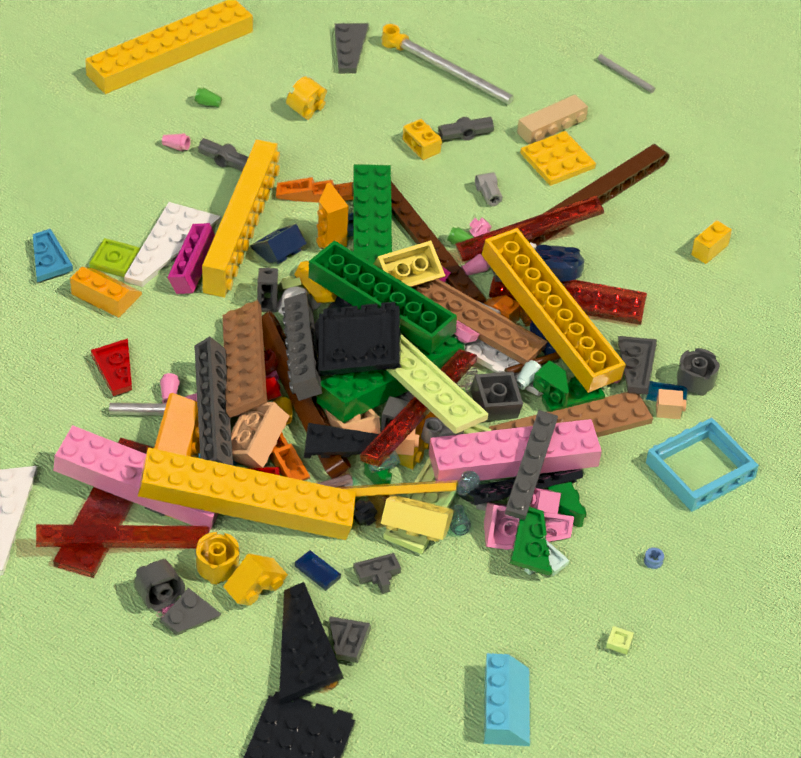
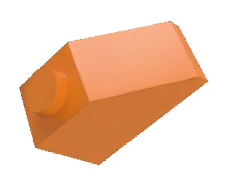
(508, 307)

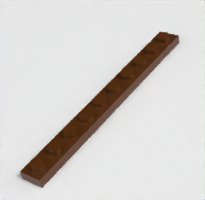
(421, 233)

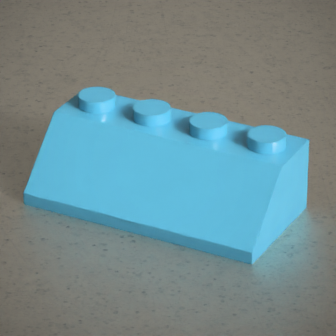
(506, 701)

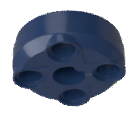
(563, 261)

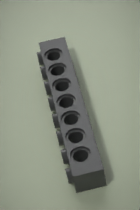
(301, 347)
(211, 401)

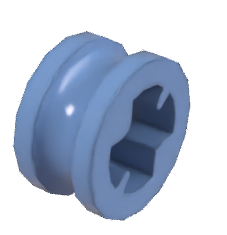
(654, 552)

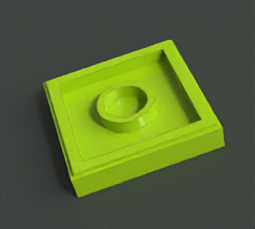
(114, 257)

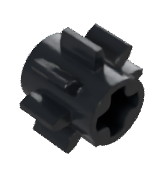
(364, 513)

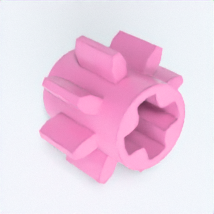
(479, 227)

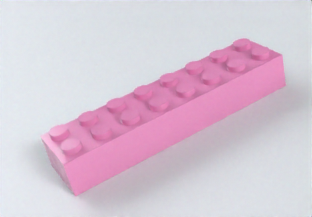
(500, 452)
(116, 471)

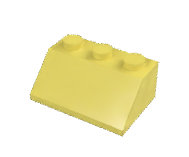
(413, 264)
(417, 517)

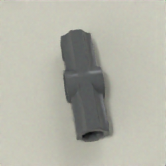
(466, 128)
(222, 155)

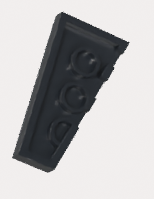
(331, 440)

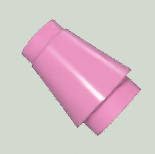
(177, 141)
(475, 265)
(169, 384)

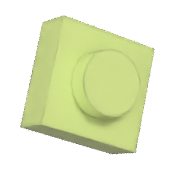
(288, 282)
(619, 640)

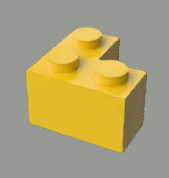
(252, 577)

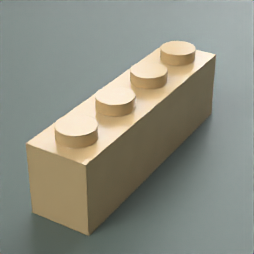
(552, 119)

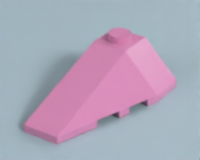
(502, 528)

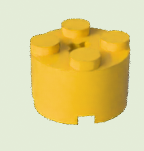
(306, 97)
(217, 557)

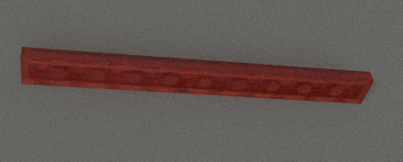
(412, 414)

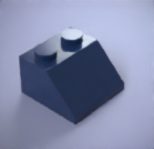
(279, 244)

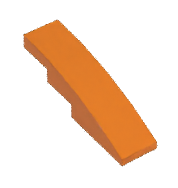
(309, 191)
(287, 460)

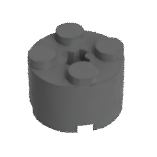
(698, 371)
(158, 584)

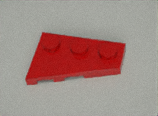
(114, 366)

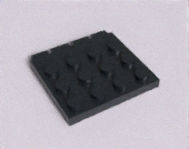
(359, 339)
(300, 731)

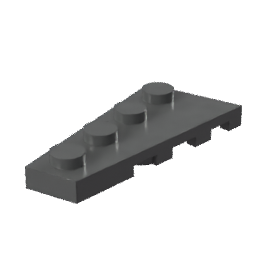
(349, 45)
(639, 359)

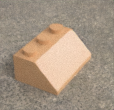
(257, 434)

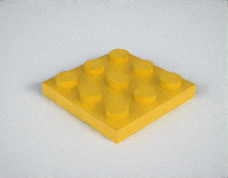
(557, 158)

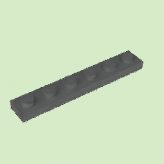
(531, 465)

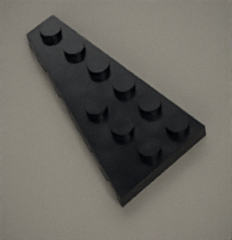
(501, 489)
(305, 649)

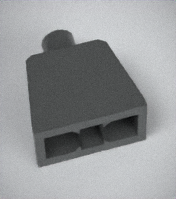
(267, 284)

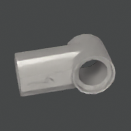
(488, 186)
(435, 428)

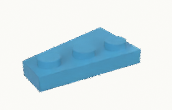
(49, 256)

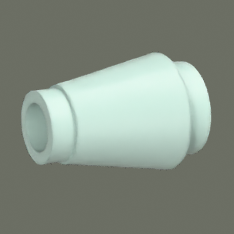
(527, 374)

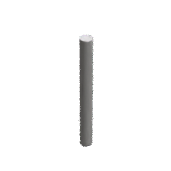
(626, 73)

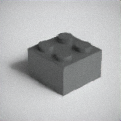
(497, 395)

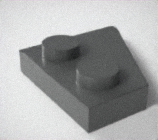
(188, 613)
(349, 638)

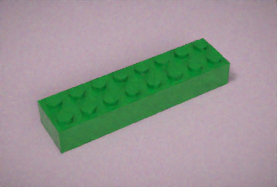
(372, 211)
(364, 283)
(358, 392)

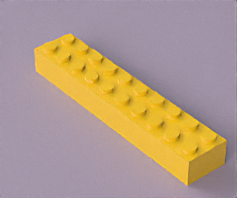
(168, 45)
(240, 218)
(553, 310)
(247, 494)

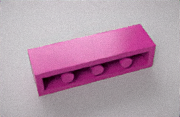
(188, 264)

